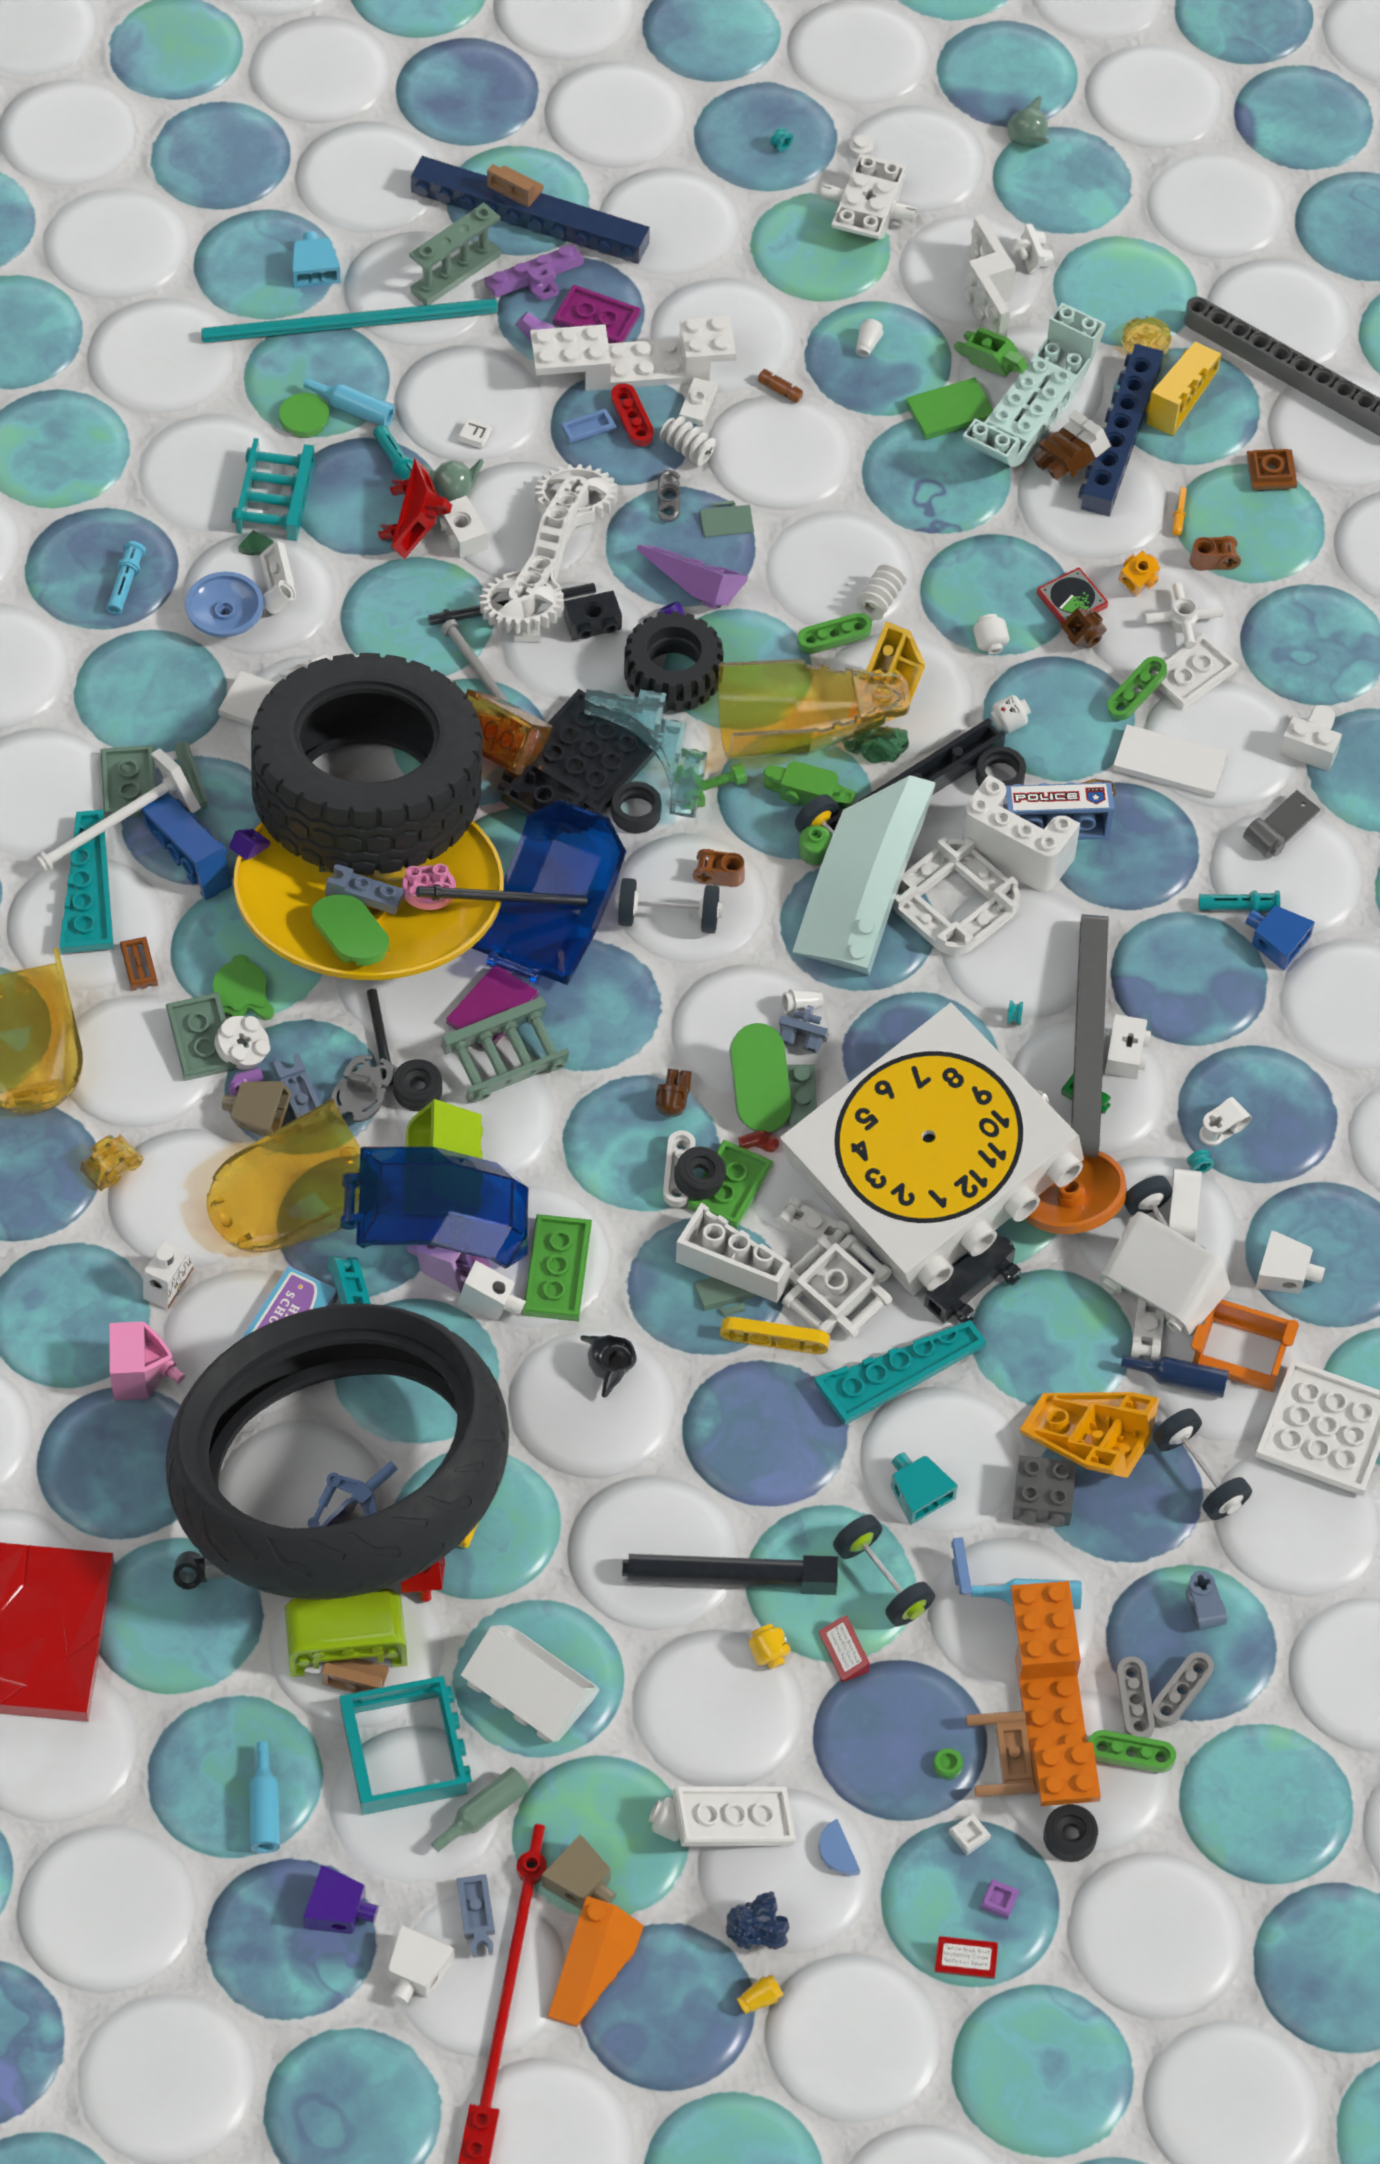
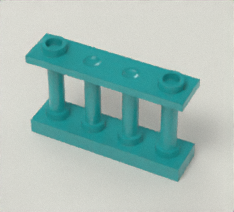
(295, 502)

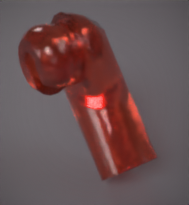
(760, 1139)

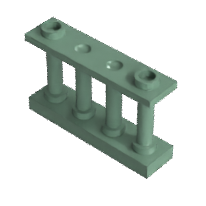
(462, 265)
(505, 1022)

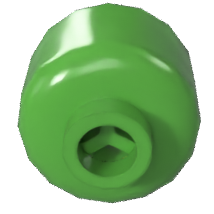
(814, 844)

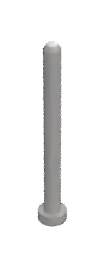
(451, 628)

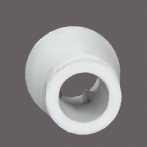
(869, 335)
(800, 999)

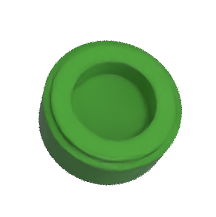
(948, 1763)

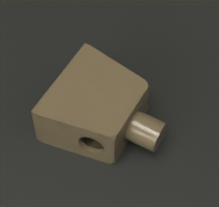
(258, 1106)
(579, 1874)

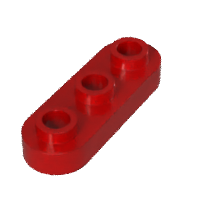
(639, 428)

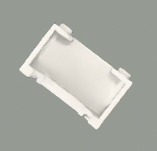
(1166, 1273)

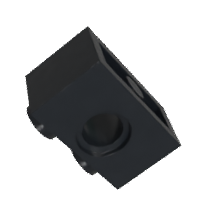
(580, 614)

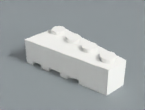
(731, 1256)

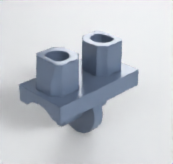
(814, 1034)

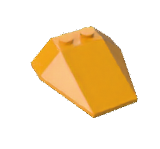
(1094, 1428)

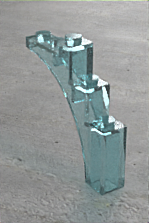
(665, 737)

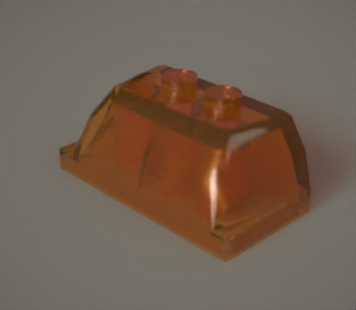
(509, 733)

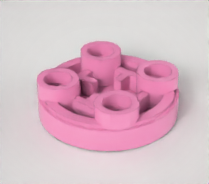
(426, 876)

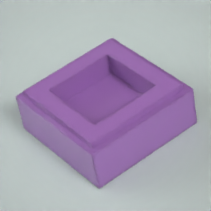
(999, 1899)

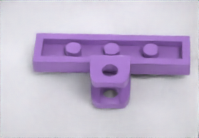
(536, 273)

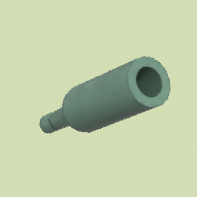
(484, 1806)

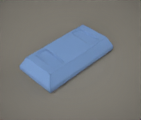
(588, 426)

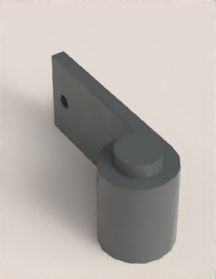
(1281, 825)

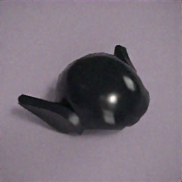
(610, 1359)

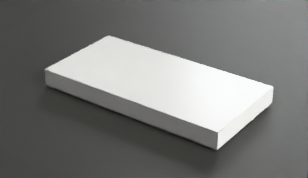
(1170, 761)
(733, 1816)

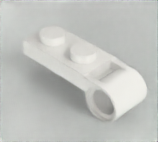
(278, 578)

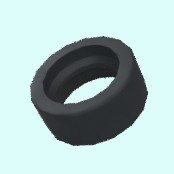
(1001, 755)
(641, 791)

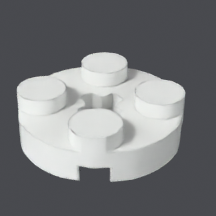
(249, 1030)

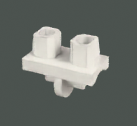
(1030, 249)

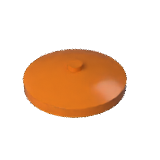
(1085, 1202)

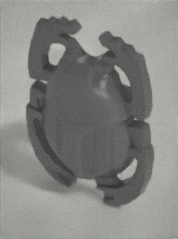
(363, 1088)

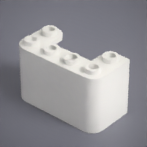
(1016, 845)

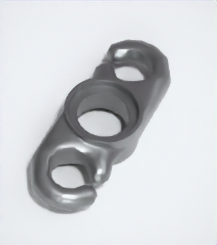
(671, 504)

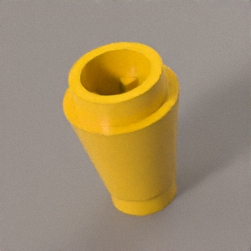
(760, 1994)

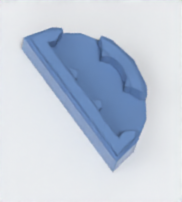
(960, 1566)
(836, 1850)

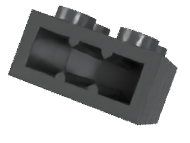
(1044, 1491)

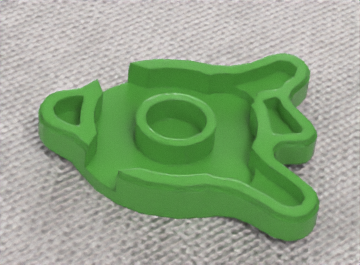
(242, 988)

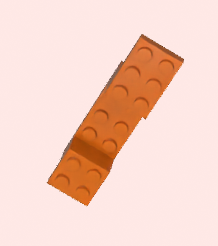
(1050, 1694)

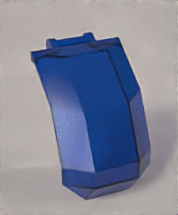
(558, 853)
(438, 1202)

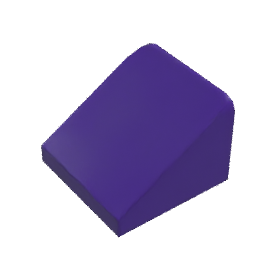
(248, 843)

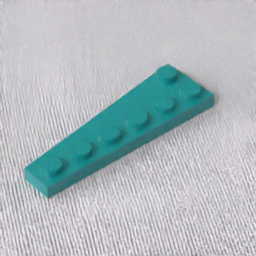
(87, 902)
(880, 1379)

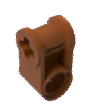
(1213, 552)
(719, 868)

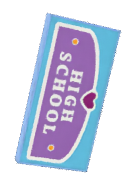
(292, 1295)

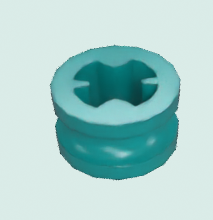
(781, 139)
(1014, 1012)
(1200, 1161)

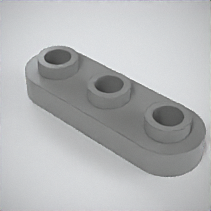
(1185, 1679)
(1135, 1688)

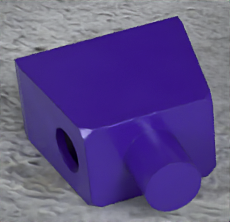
(337, 1903)

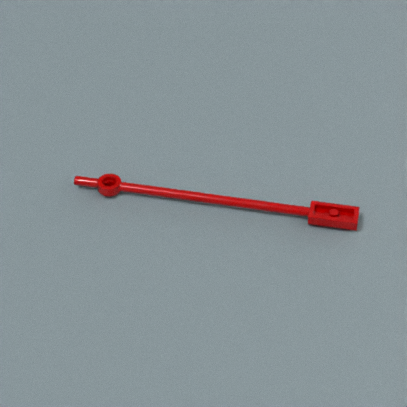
(481, 2118)

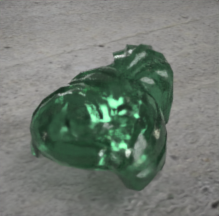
(879, 744)

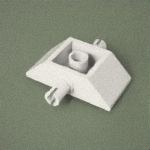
(870, 198)

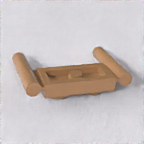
(1013, 1753)

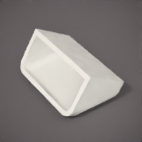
(529, 1682)

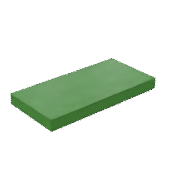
(557, 1267)

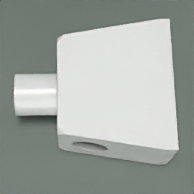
(1287, 1265)
(489, 1293)
(417, 1964)

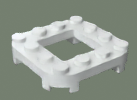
(964, 936)

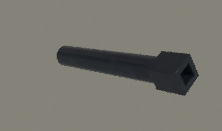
(812, 1575)

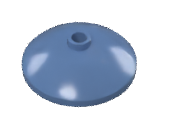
(220, 595)

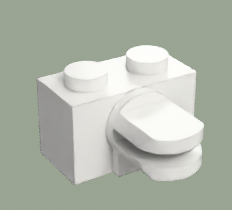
(1313, 739)

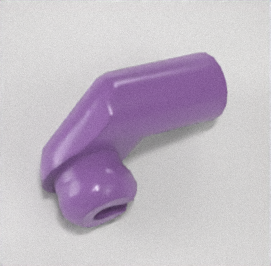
(246, 1076)

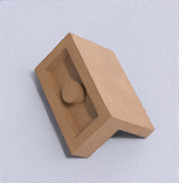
(513, 184)
(354, 1675)

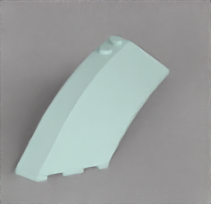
(863, 875)

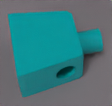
(920, 1486)

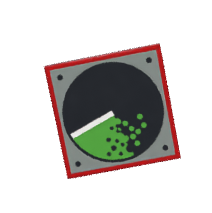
(1071, 592)

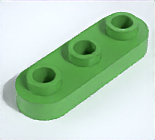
(842, 627)
(1139, 679)
(1144, 1748)

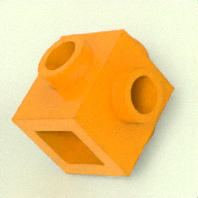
(1139, 572)

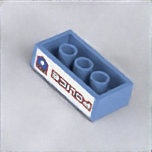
(1084, 802)

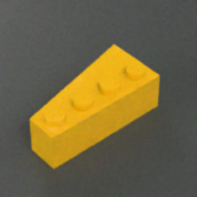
(1182, 388)

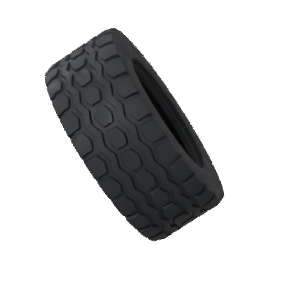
(359, 822)

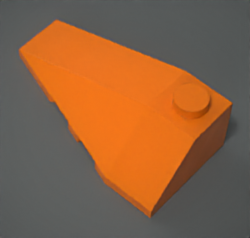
(598, 1951)

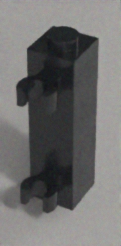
(970, 1278)

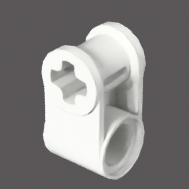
(1223, 1122)

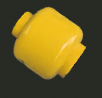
(769, 1646)

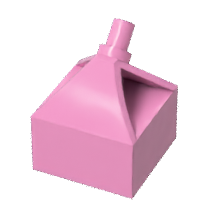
(138, 1361)

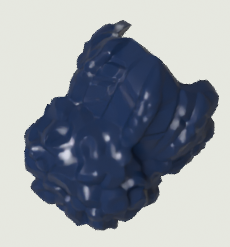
(757, 1924)

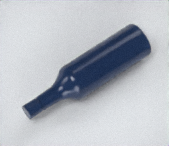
(1182, 1374)

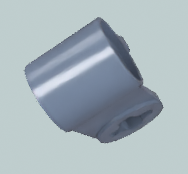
(1205, 1605)

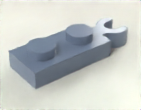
(476, 1911)

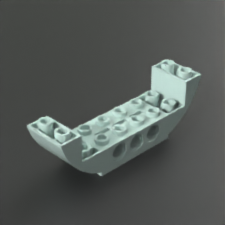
(1041, 391)

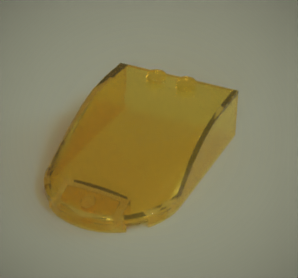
(37, 1039)
(286, 1184)

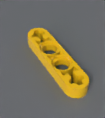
(774, 1335)

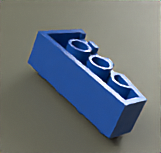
(188, 844)

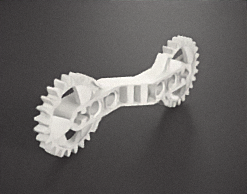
(539, 575)

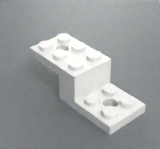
(989, 278)

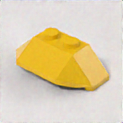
(898, 654)

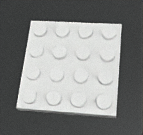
(1324, 1428)

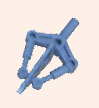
(361, 1493)

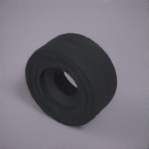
(412, 1071)
(697, 1187)
(1070, 1816)

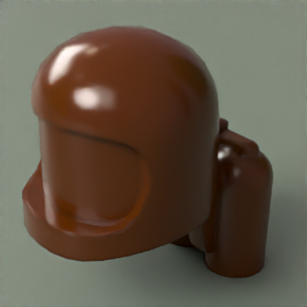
(672, 1096)

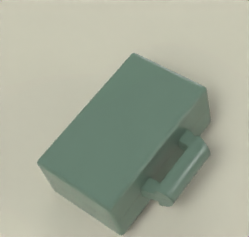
(726, 519)
(717, 1293)

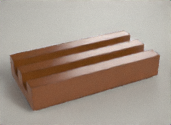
(142, 981)

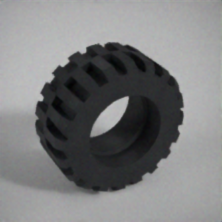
(674, 635)

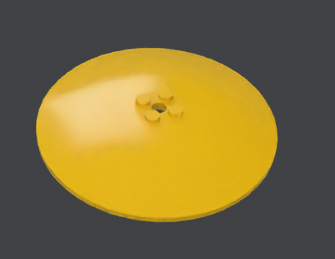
(280, 889)

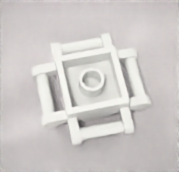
(837, 1285)

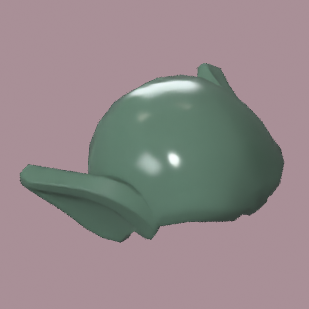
(1029, 125)
(454, 478)

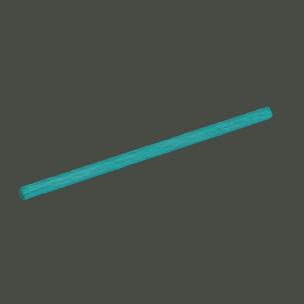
(349, 320)

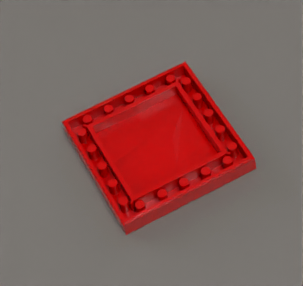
(51, 1628)

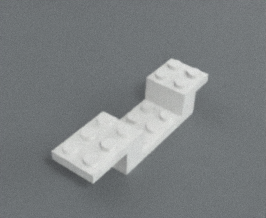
(638, 362)

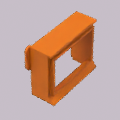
(1253, 1322)

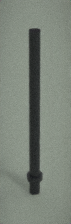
(475, 610)
(437, 892)

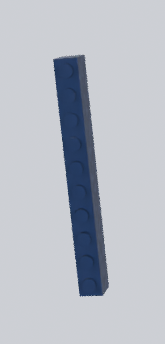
(545, 215)

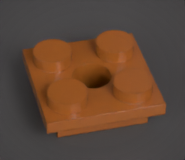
(1265, 478)

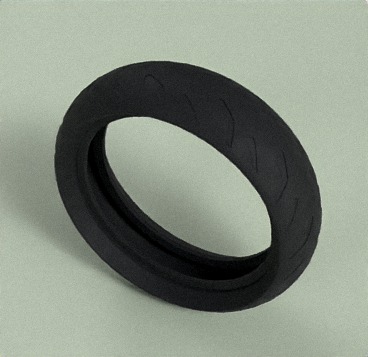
(367, 1551)

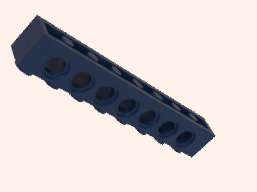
(1122, 429)

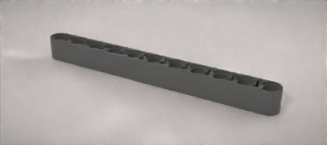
(1284, 363)
(1090, 1032)

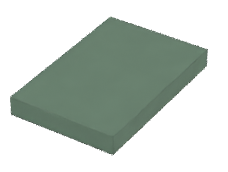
(126, 776)
(194, 1029)

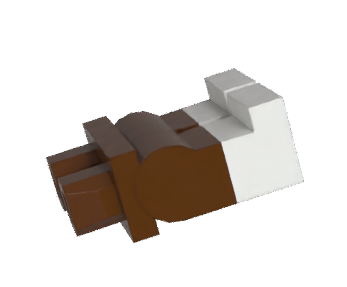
(1071, 447)

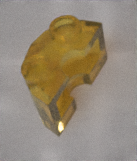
(109, 1160)

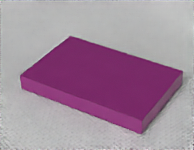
(590, 308)
(491, 996)

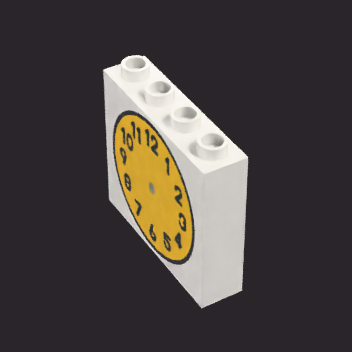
(934, 1150)

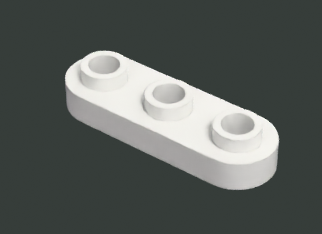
(676, 1139)

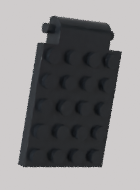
(579, 763)

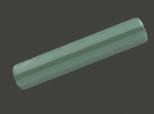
(190, 772)

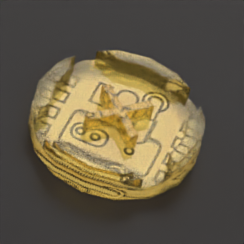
(1146, 332)

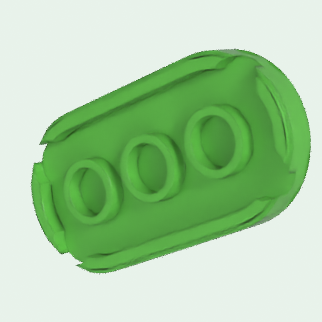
(350, 929)
(760, 1077)

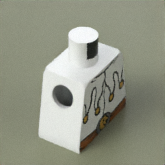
(168, 1269)

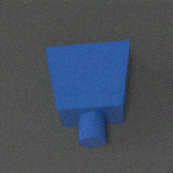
(1280, 934)

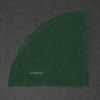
(254, 544)

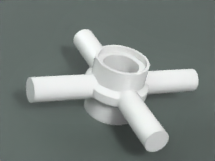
(1183, 615)

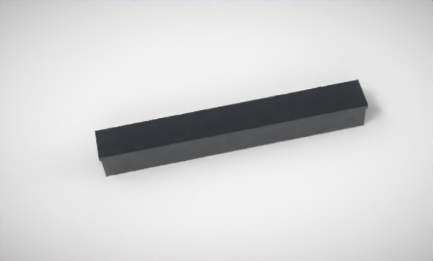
(949, 761)

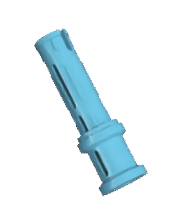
(127, 569)

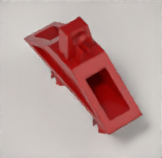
(418, 510)

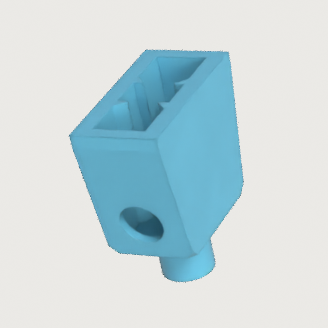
(315, 262)

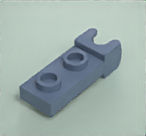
(369, 891)
(296, 1079)

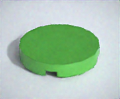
(304, 414)

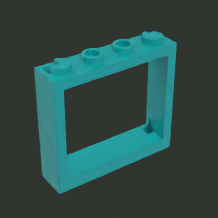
(397, 1695)

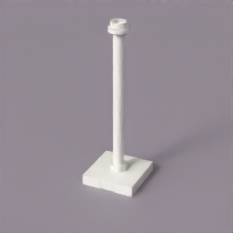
(173, 782)

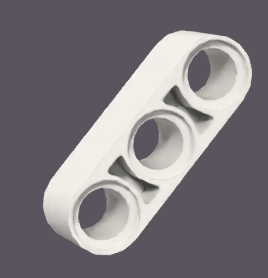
(1185, 1202)

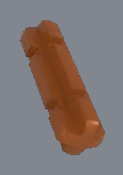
(780, 385)

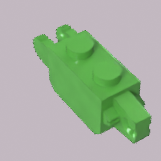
(991, 352)
(804, 782)

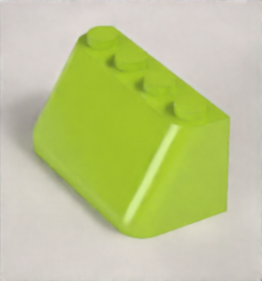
(446, 1128)

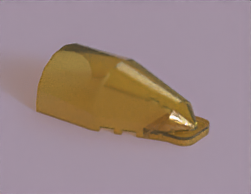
(800, 707)

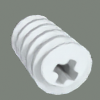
(687, 440)
(881, 591)

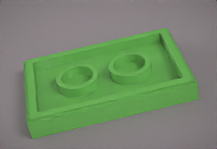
(949, 408)
(742, 1182)

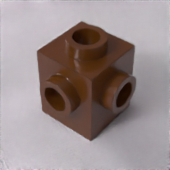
(1084, 627)

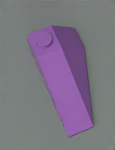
(706, 583)

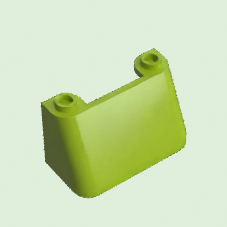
(345, 1630)

